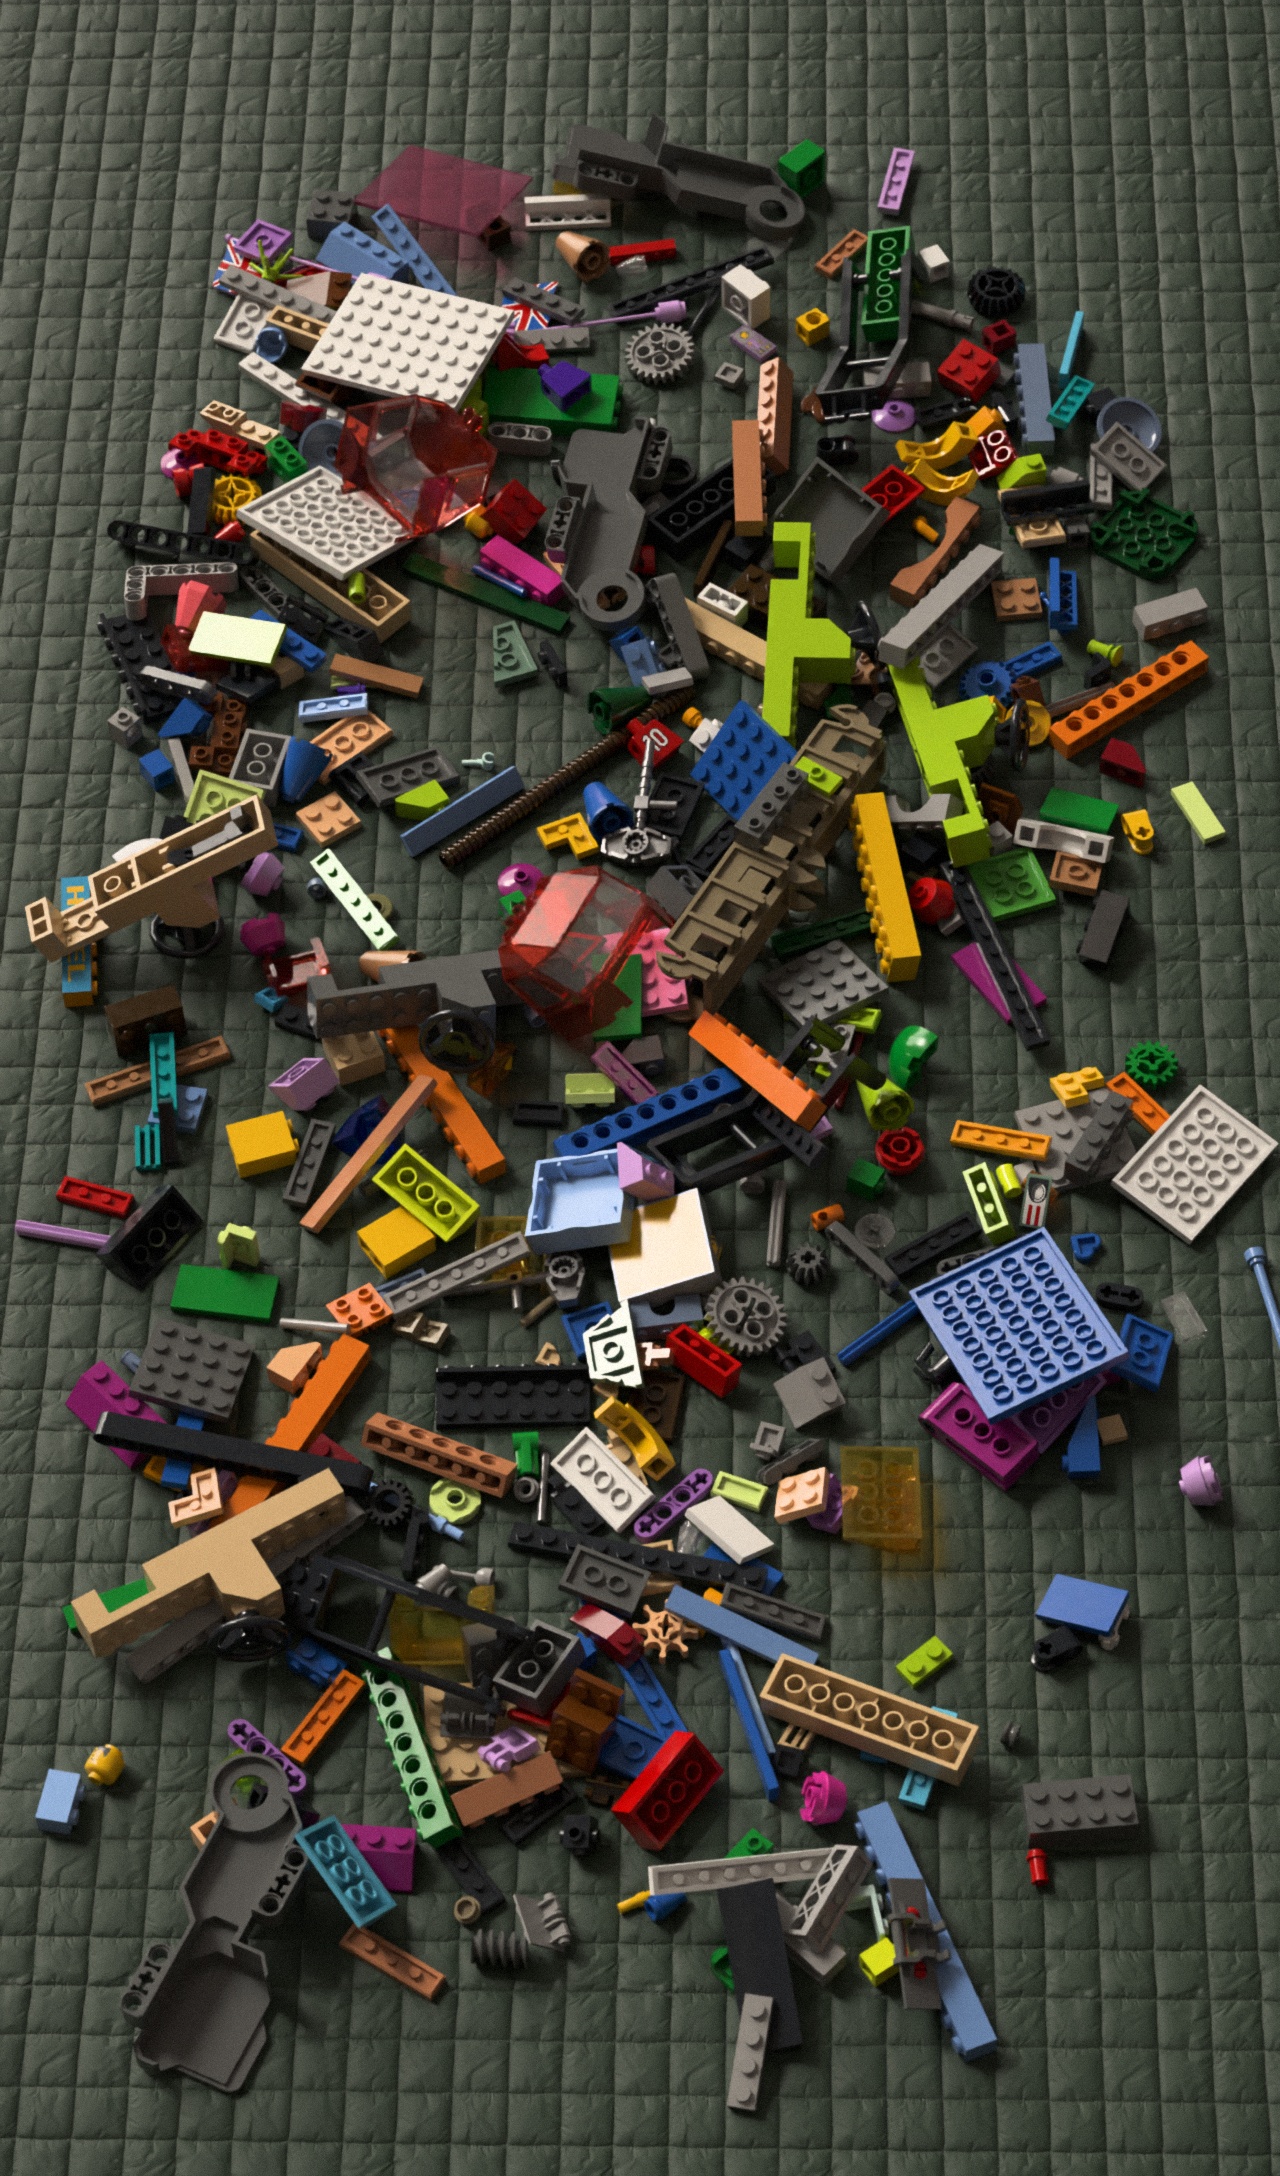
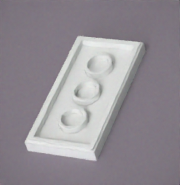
(603, 1480)

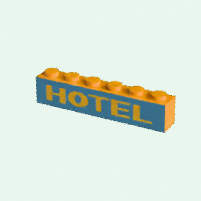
(78, 966)

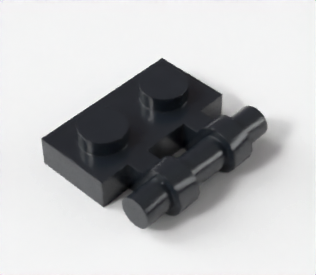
(300, 624)
(804, 1350)

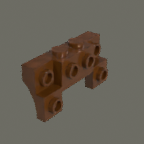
(226, 737)

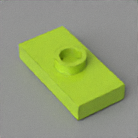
(820, 778)

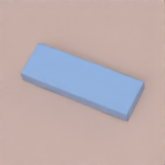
(333, 707)

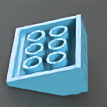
(346, 1872)

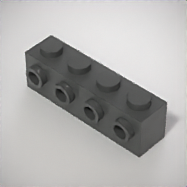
(771, 807)
(1098, 1139)

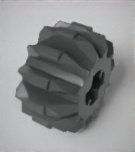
(807, 1264)

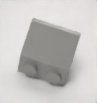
(809, 1393)

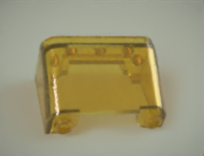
(430, 1634)

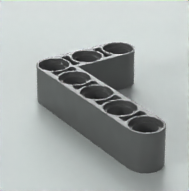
(667, 596)

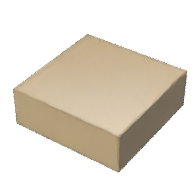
(1111, 1429)

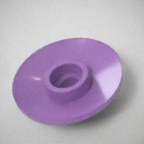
(895, 416)

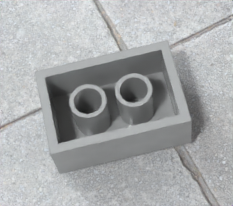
(261, 762)

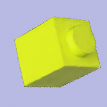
(878, 1962)

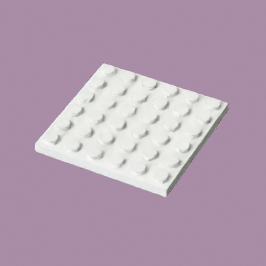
(323, 525)

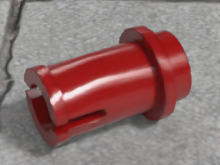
(1037, 1861)

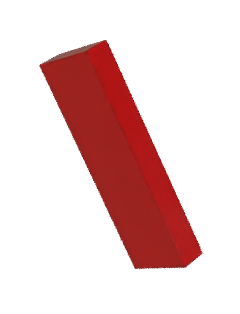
(95, 1197)

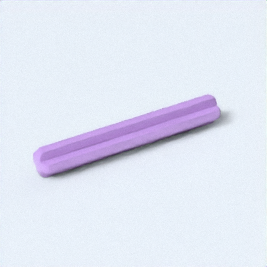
(60, 1234)

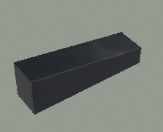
(168, 1130)

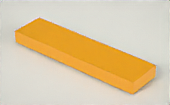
(1001, 1140)

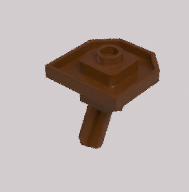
(1000, 806)

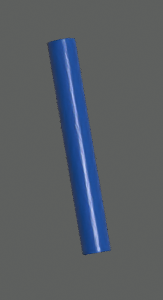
(510, 586)

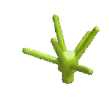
(271, 274)

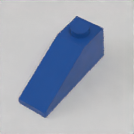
(1082, 1453)

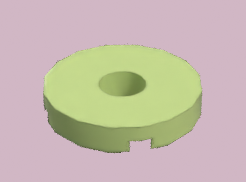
(454, 1513)

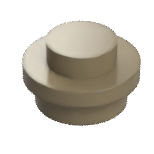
(467, 1910)

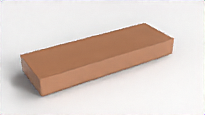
(849, 247)

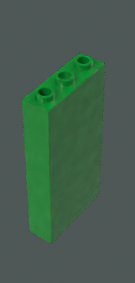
(518, 399)

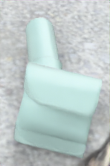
(486, 762)

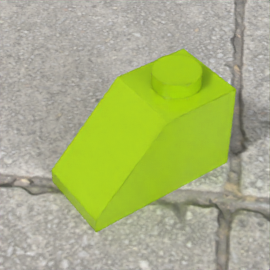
(1023, 472)
(422, 802)

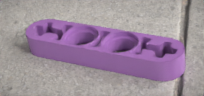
(676, 1508)
(256, 1738)

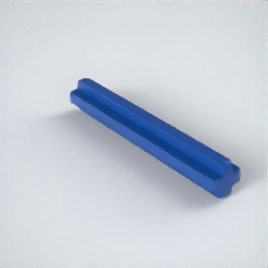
(878, 1333)

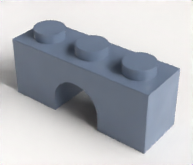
(652, 1326)

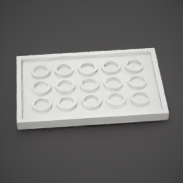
(1194, 1164)

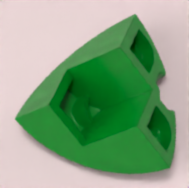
(908, 1053)

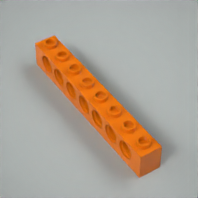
(1128, 699)

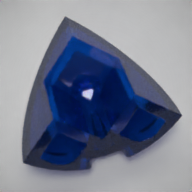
(361, 1125)

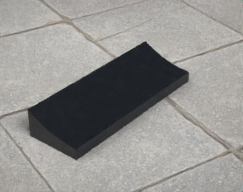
(760, 1957)

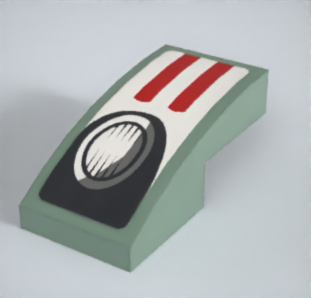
(1035, 1201)

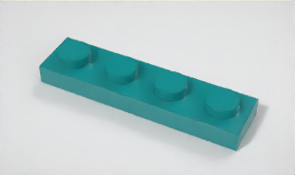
(1070, 402)
(163, 1069)

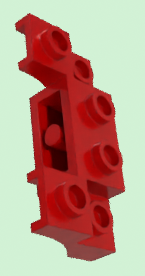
(220, 451)

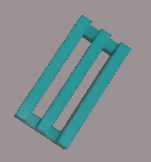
(147, 1131)

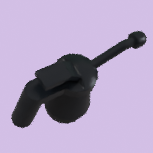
(940, 1370)

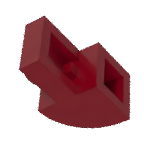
(300, 416)

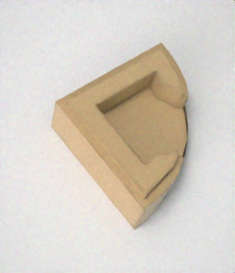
(548, 1356)
(606, 1390)

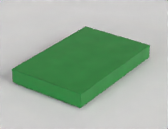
(1079, 811)

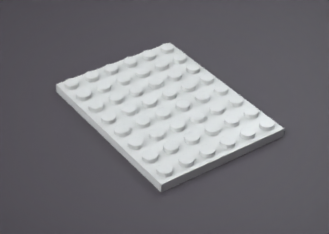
(408, 341)

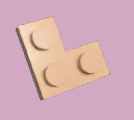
(204, 1502)

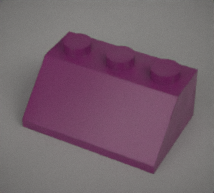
(388, 1852)

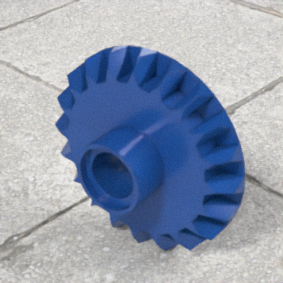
(1001, 676)

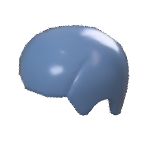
(271, 344)

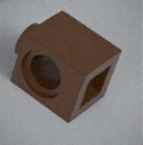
(1027, 689)

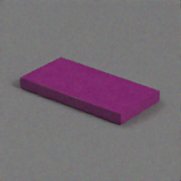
(974, 969)

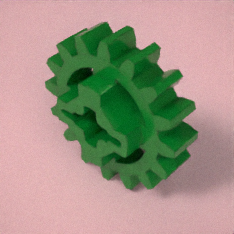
(1151, 1064)

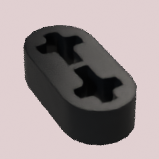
(1119, 1297)

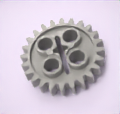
(660, 353)
(724, 1305)

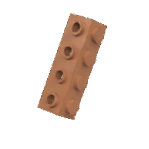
(507, 1788)

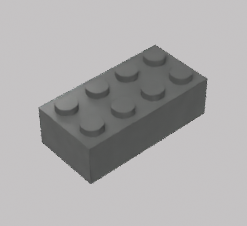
(1079, 1811)

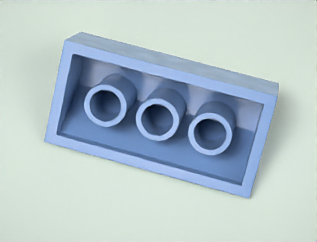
(357, 253)

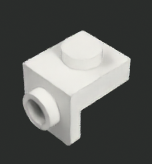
(705, 733)

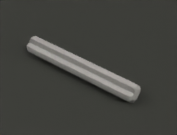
(776, 1223)

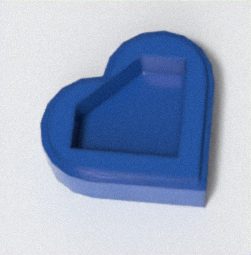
(1085, 1246)

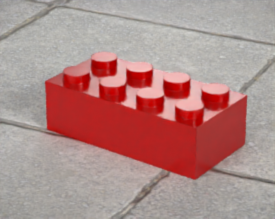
(667, 1790)

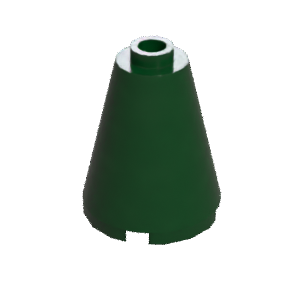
(616, 706)

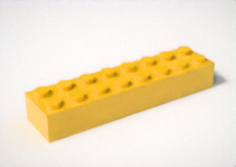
(884, 887)

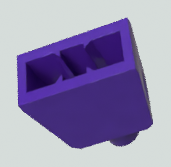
(564, 384)

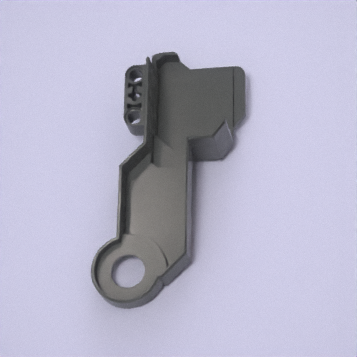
(689, 176)

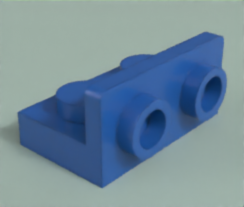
(315, 1663)

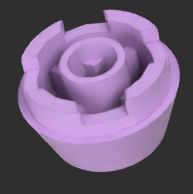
(263, 875)
(1201, 1482)

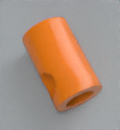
(826, 1216)

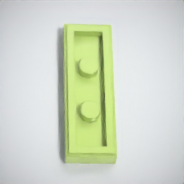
(1198, 812)

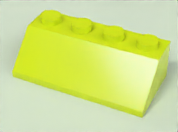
(427, 1194)

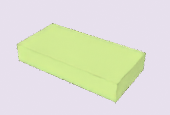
(739, 1491)

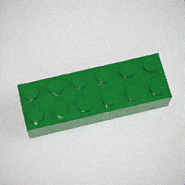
(882, 296)

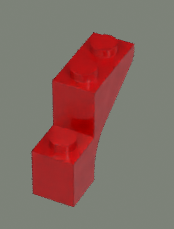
(512, 354)

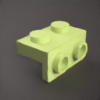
(589, 1089)
(238, 1244)

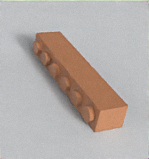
(775, 413)
(747, 478)

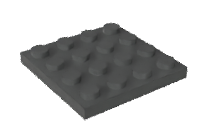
(823, 984)
(192, 1370)

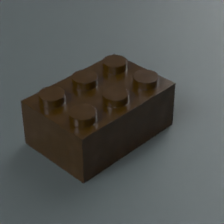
(142, 1015)

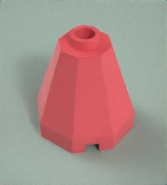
(192, 601)

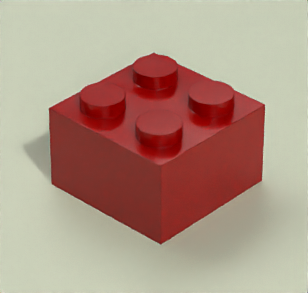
(969, 371)
(513, 512)

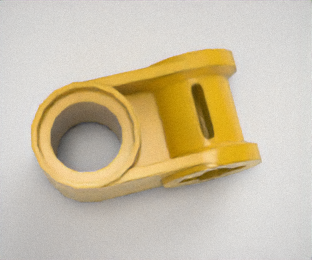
(1139, 831)

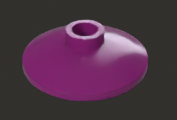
(177, 459)
(510, 879)

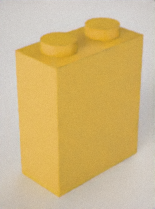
(262, 1144)
(396, 1241)

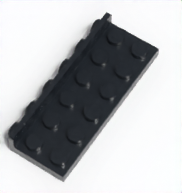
(133, 648)
(512, 1396)

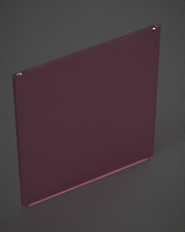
(443, 190)

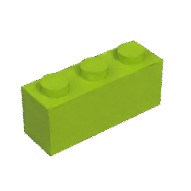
(989, 1203)

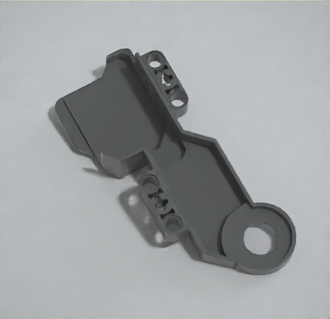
(600, 517)
(213, 1988)

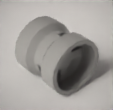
(753, 1183)

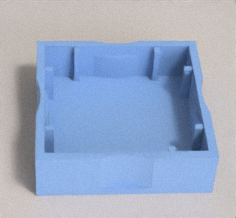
(578, 1204)

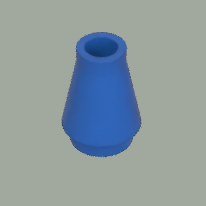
(662, 1905)

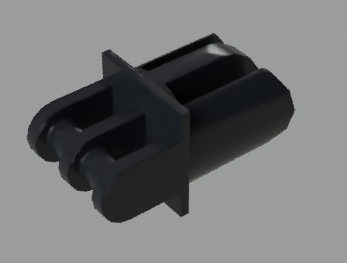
(1005, 408)

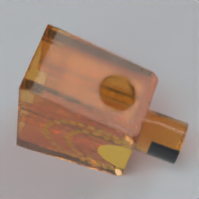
(489, 1077)

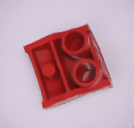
(992, 454)

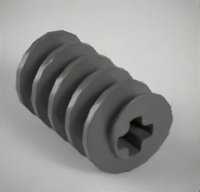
(499, 1948)

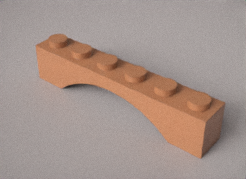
(914, 581)

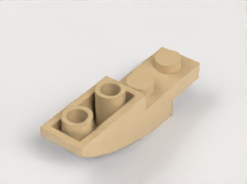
(236, 424)

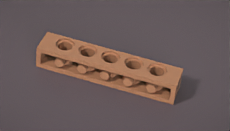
(439, 1454)

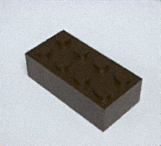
(755, 588)

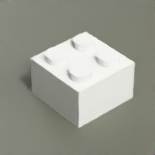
(746, 297)

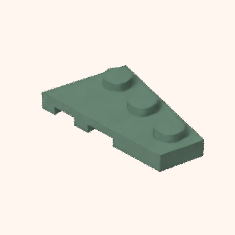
(511, 655)

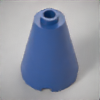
(301, 769)
(605, 811)

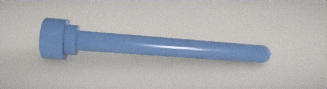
(1256, 1259)

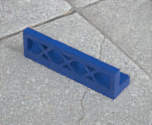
(1057, 600)

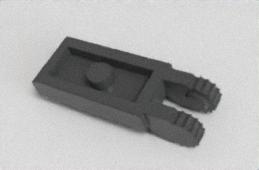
(788, 1461)

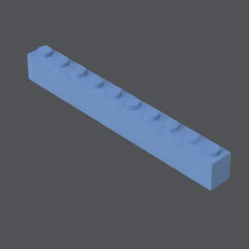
(958, 1999)

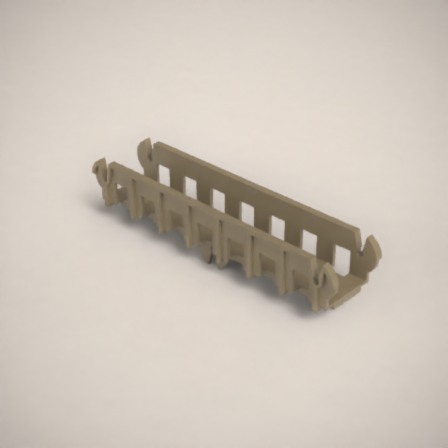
(743, 874)

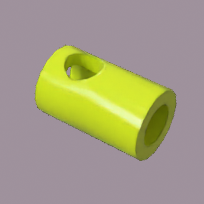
(1009, 1181)

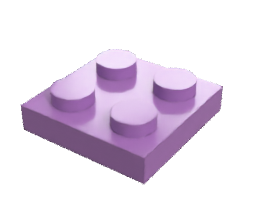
(272, 237)

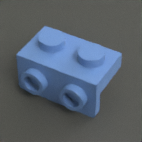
(642, 659)

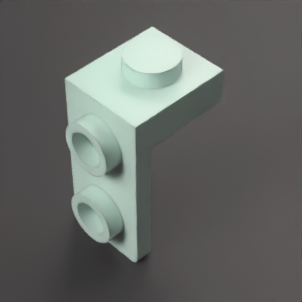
(865, 1898)

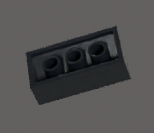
(149, 1236)

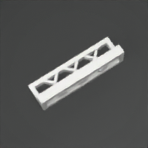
(567, 208)

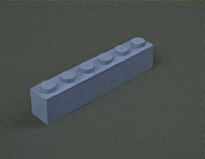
(1035, 399)

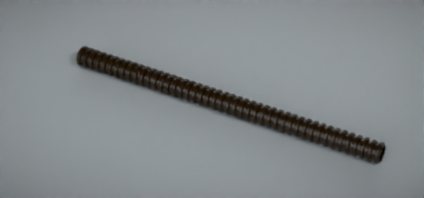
(561, 780)

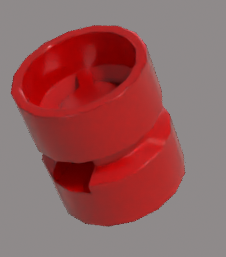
(183, 479)
(648, 566)

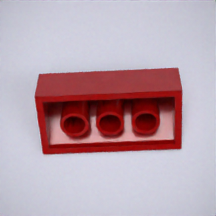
(893, 490)

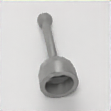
(483, 1577)

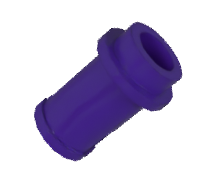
(351, 690)

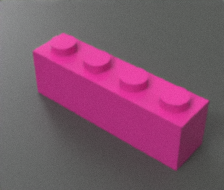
(520, 568)

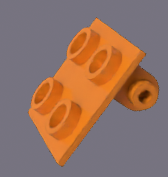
(361, 1310)

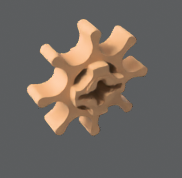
(674, 1636)

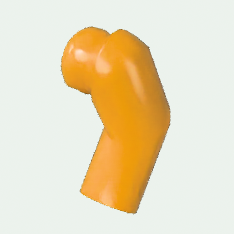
(920, 525)

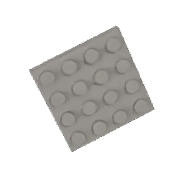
(1066, 1128)

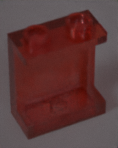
(177, 649)
(291, 972)

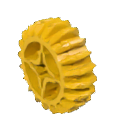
(230, 488)

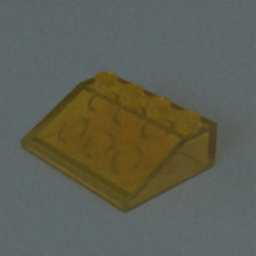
(881, 1497)

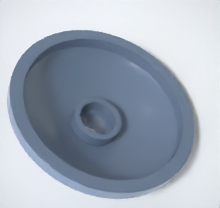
(1134, 417)
(319, 443)

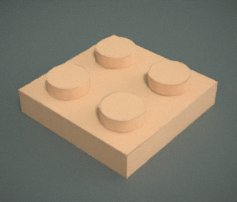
(328, 819)
(802, 1495)

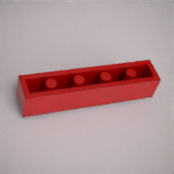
(651, 250)

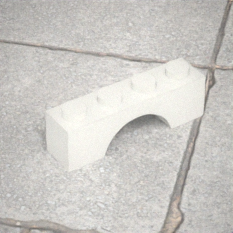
(1065, 839)

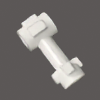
(1110, 1642)

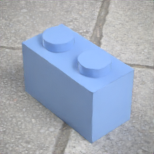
(60, 1801)

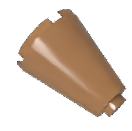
(584, 255)
(372, 960)

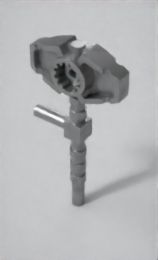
(641, 844)
(562, 1274)

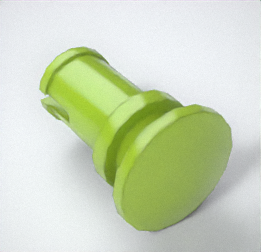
(1113, 653)

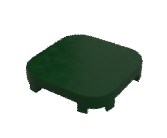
(1144, 535)

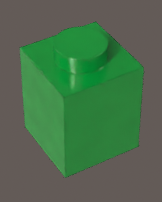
(866, 1179)

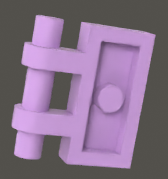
(506, 1746)

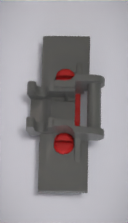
(916, 1944)

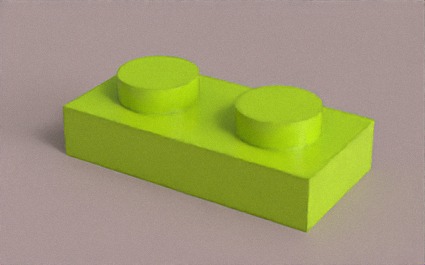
(924, 1662)

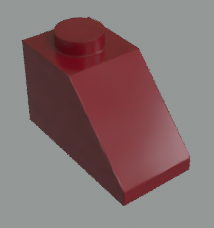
(1122, 763)

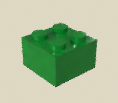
(803, 168)

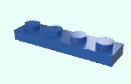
(297, 647)

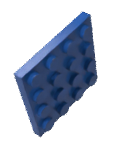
(741, 759)

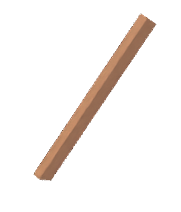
(368, 1153)

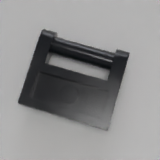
(351, 767)

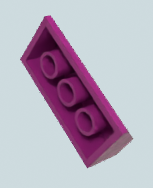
(105, 1391)

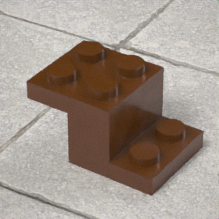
(584, 1721)

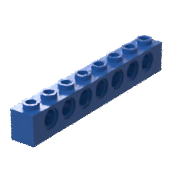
(660, 1119)

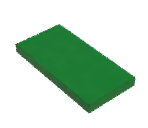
(629, 1020)
(225, 1293)

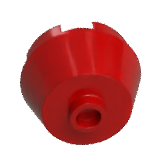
(931, 900)
(899, 1151)

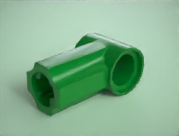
(526, 1452)

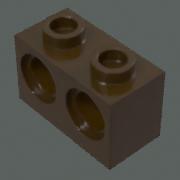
(496, 234)

